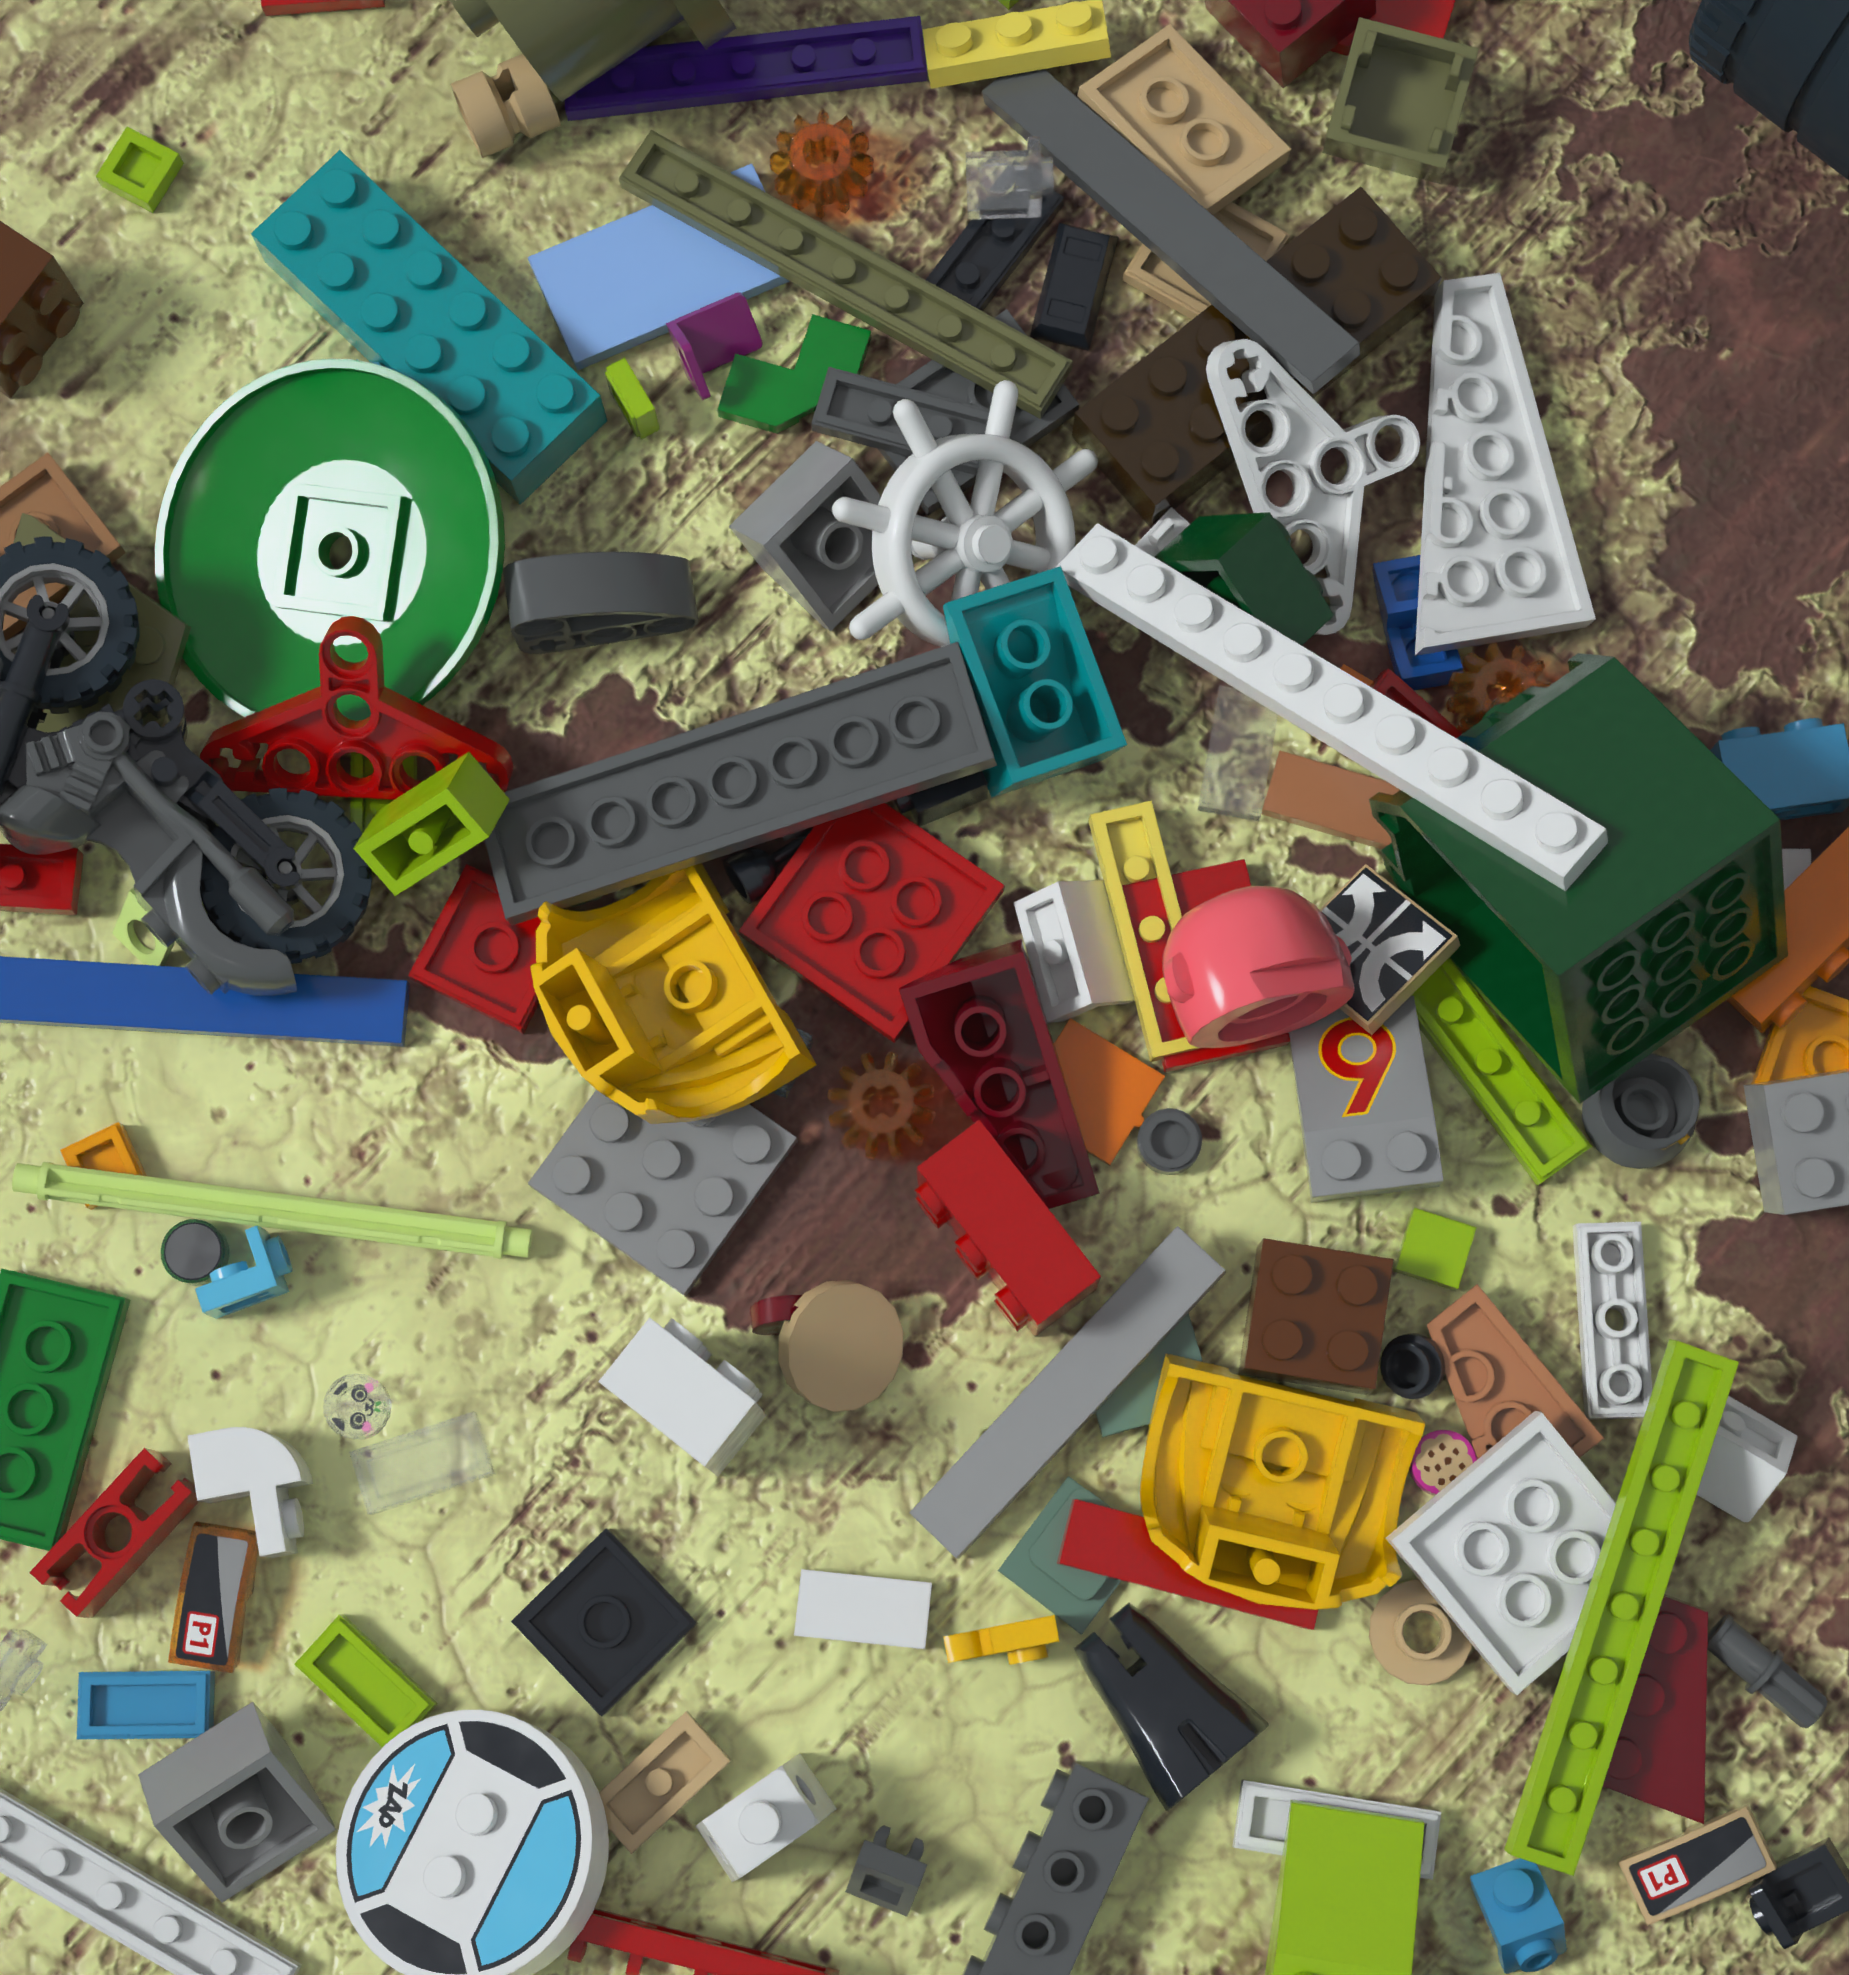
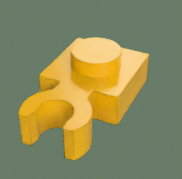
(1021, 1641)

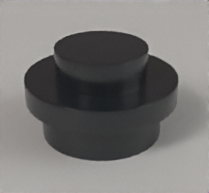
(1412, 1366)

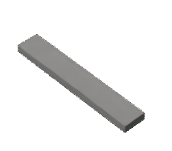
(1067, 1392)

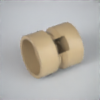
(505, 105)

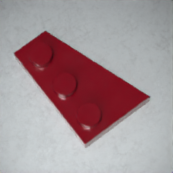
(1664, 1728)

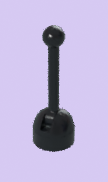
(754, 870)

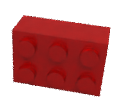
(1004, 1230)

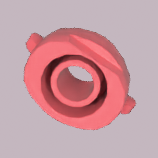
(1254, 967)

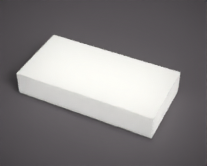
(863, 1609)

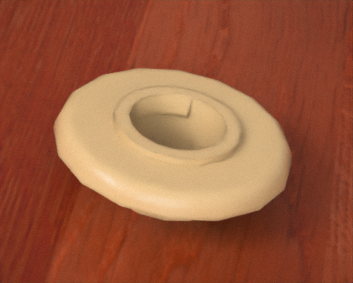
(1389, 1643)

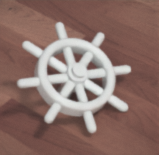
(971, 537)

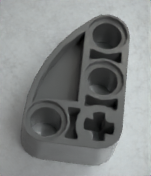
(597, 599)

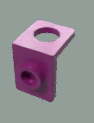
(713, 336)

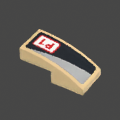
(1698, 1864)

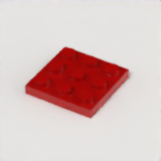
(870, 911)

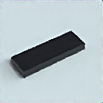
(990, 253)

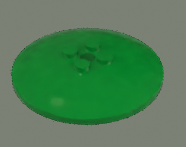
(287, 474)

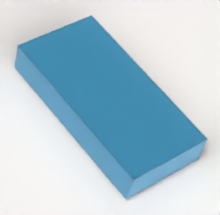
(145, 1704)

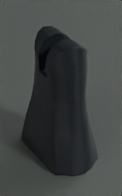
(1167, 1706)

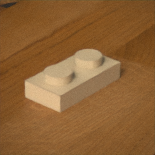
(661, 1781)

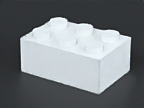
(676, 1390)

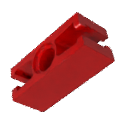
(89, 1534)

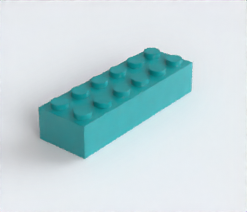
(430, 319)

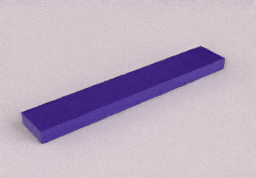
(757, 68)

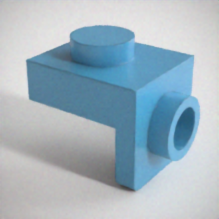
(1520, 1915)

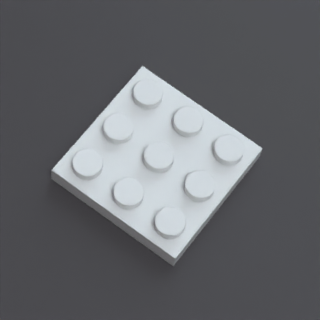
(1512, 1549)

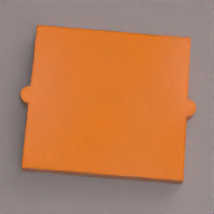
(1105, 1088)

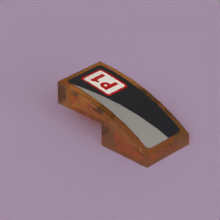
(213, 1597)

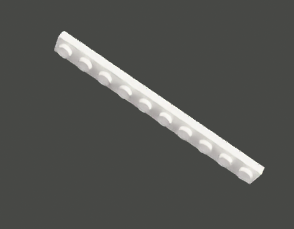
(1336, 708)

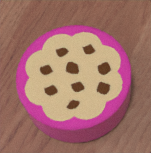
(1440, 1459)

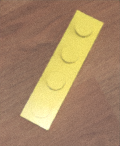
(1128, 853)

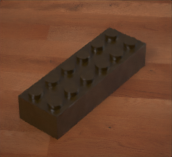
(1159, 420)

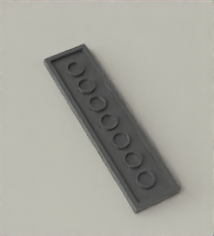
(738, 783)

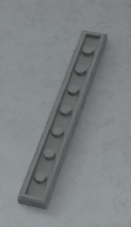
(1175, 227)

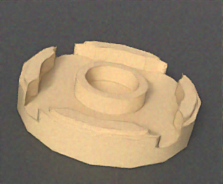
(841, 1345)

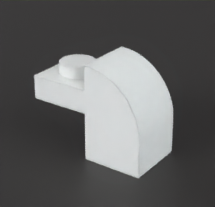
(258, 1465)

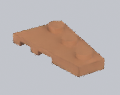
(1500, 1377)

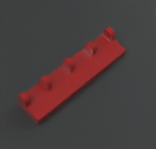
(682, 1949)

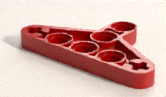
(321, 732)

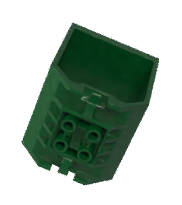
(1655, 925)

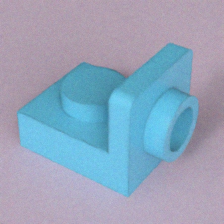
(239, 1286)

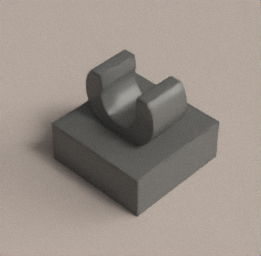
(886, 1875)

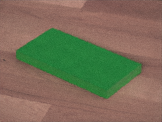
(52, 1384)

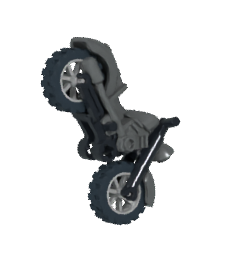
(152, 795)

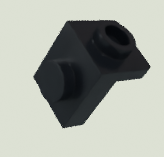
(1801, 1893)

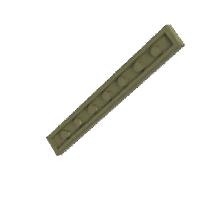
(844, 272)

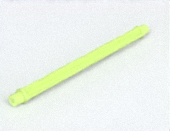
(271, 1210)

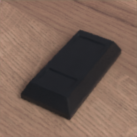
(1074, 286)

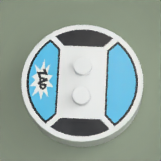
(472, 1847)

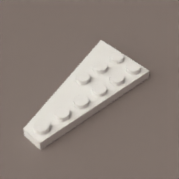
(1494, 517)

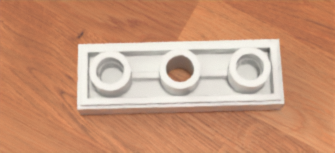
(1612, 1361)

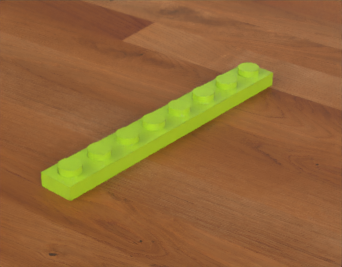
(1621, 1607)

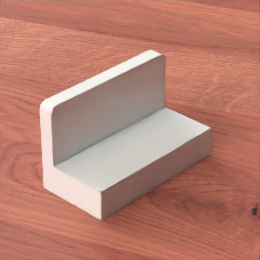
(1073, 948)
(1745, 1461)

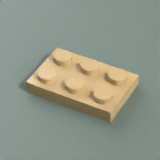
(1186, 120)

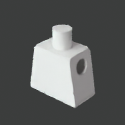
(766, 1818)

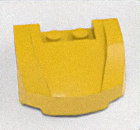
(664, 1002)
(1274, 1486)

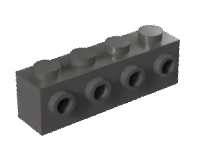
(1062, 1876)

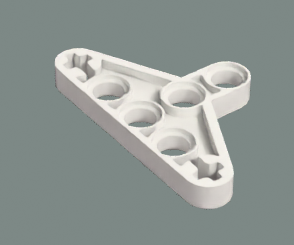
(1296, 447)

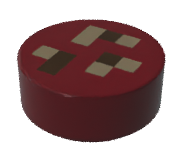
(770, 1313)

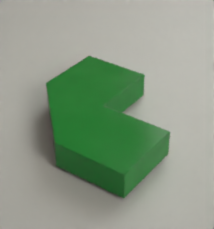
(778, 396)

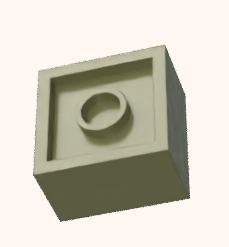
(1400, 100)

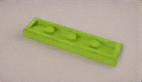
(1496, 1074)

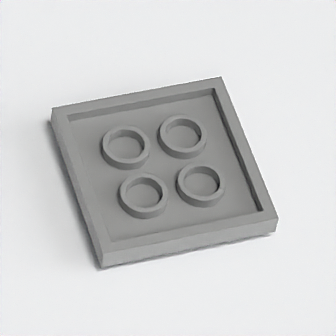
(664, 1188)

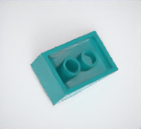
(1034, 680)

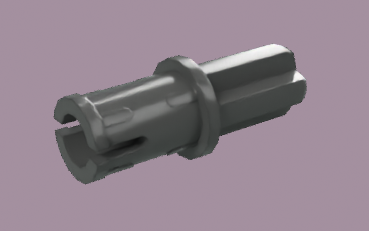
(1766, 1672)

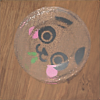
(357, 1406)

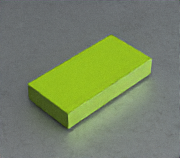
(364, 1681)

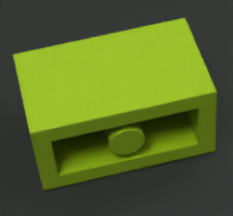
(432, 824)

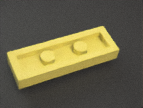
(1016, 43)

